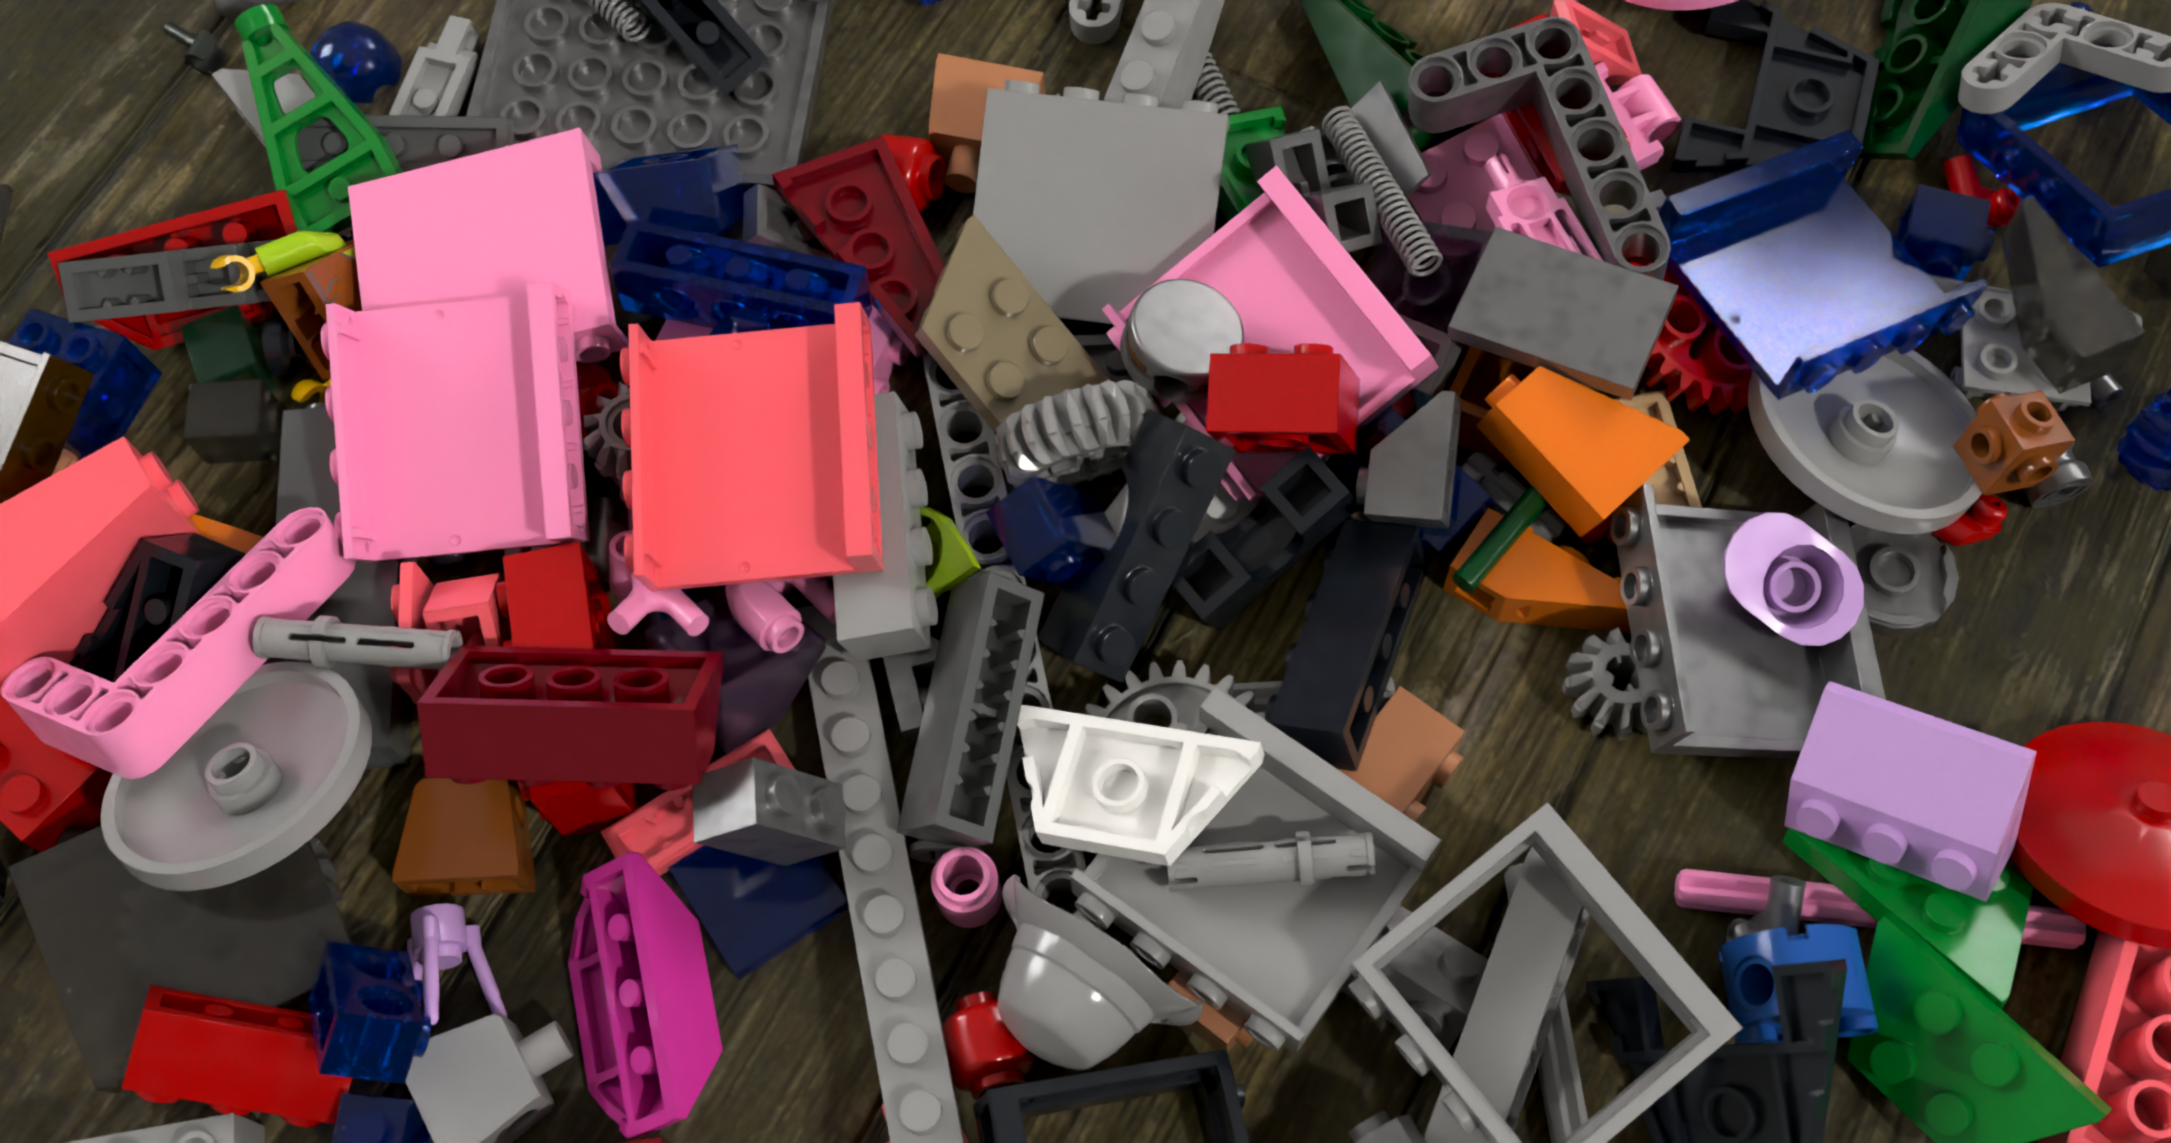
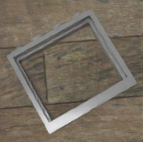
(1619, 918)

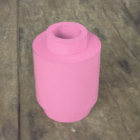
(961, 869)

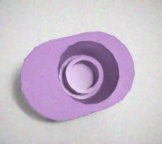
(1793, 579)

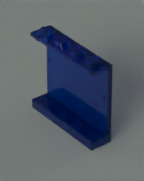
(1805, 269)

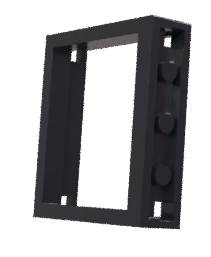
(1207, 1074)

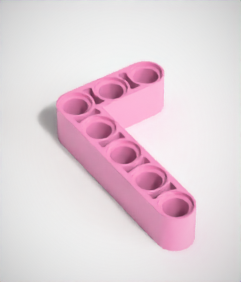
(192, 667)

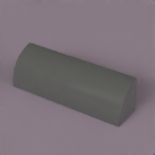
(971, 712)

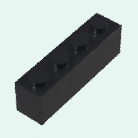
(1350, 640)

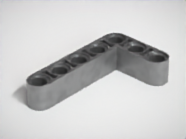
(1571, 133)

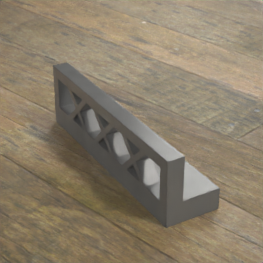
(413, 139)

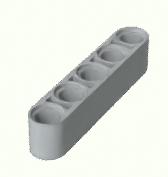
(1516, 998)

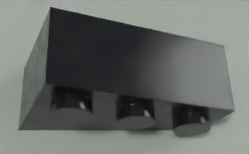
(151, 596)

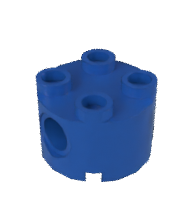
(1750, 982)

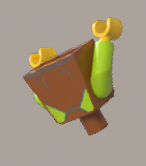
(303, 277)

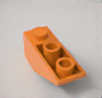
(1541, 584)

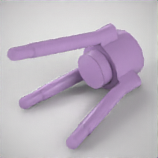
(438, 944)

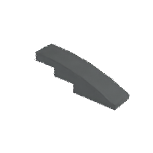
(156, 283)

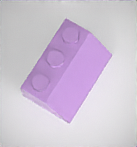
(1910, 790)

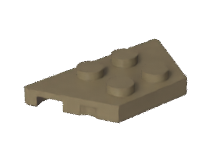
(999, 332)

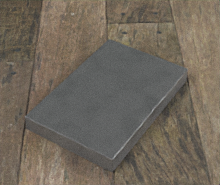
(1563, 312)

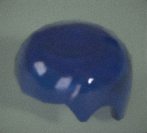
(357, 59)

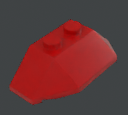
(239, 222)

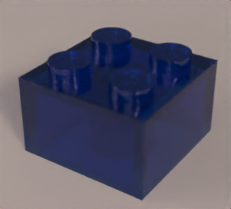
(678, 189)

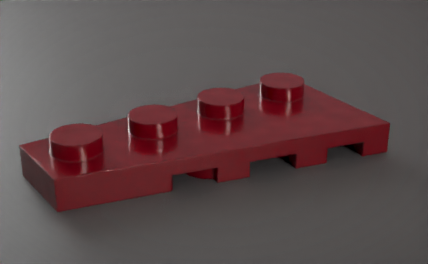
(869, 219)

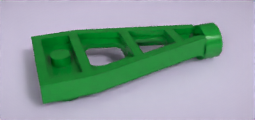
(322, 196)

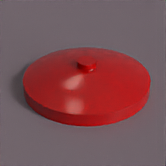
(2102, 827)

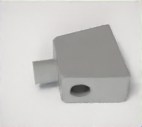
(486, 1080)

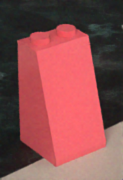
(71, 544)

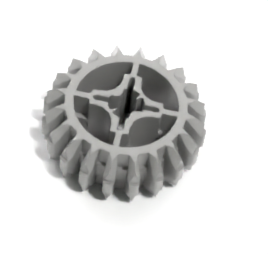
(1073, 433)

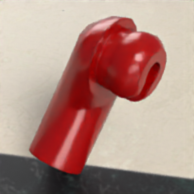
(1963, 179)
(1977, 524)

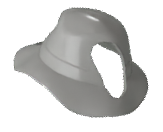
(1075, 989)

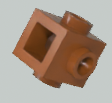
(2013, 442)

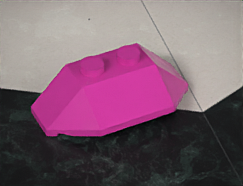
(641, 997)

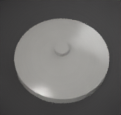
(1874, 444)
(244, 783)

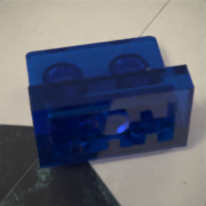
(119, 383)

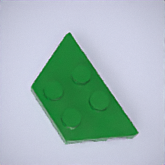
(1968, 932)
(1957, 1056)

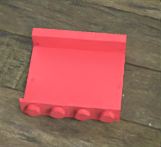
(752, 455)

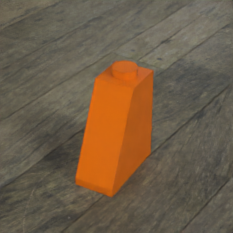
(1576, 444)

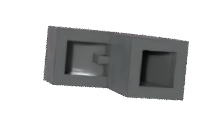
(1345, 210)

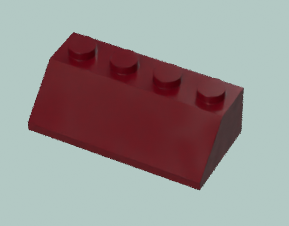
(572, 716)

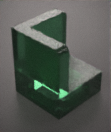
(226, 348)

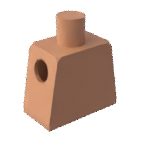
(960, 110)

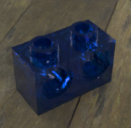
(367, 1013)

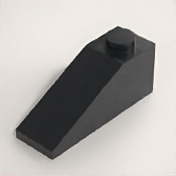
(707, 39)

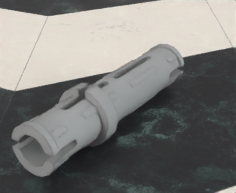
(287, 640)
(1274, 861)

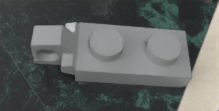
(440, 73)

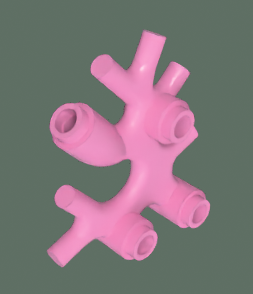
(755, 605)

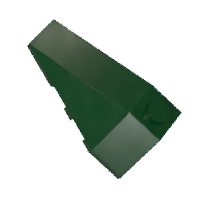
(1368, 52)
(1923, 65)

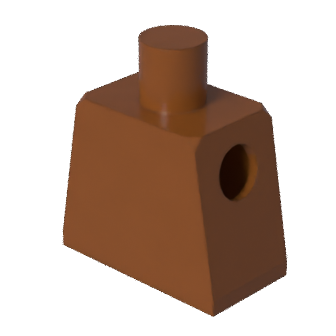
(465, 840)

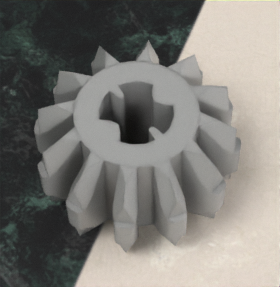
(1593, 680)

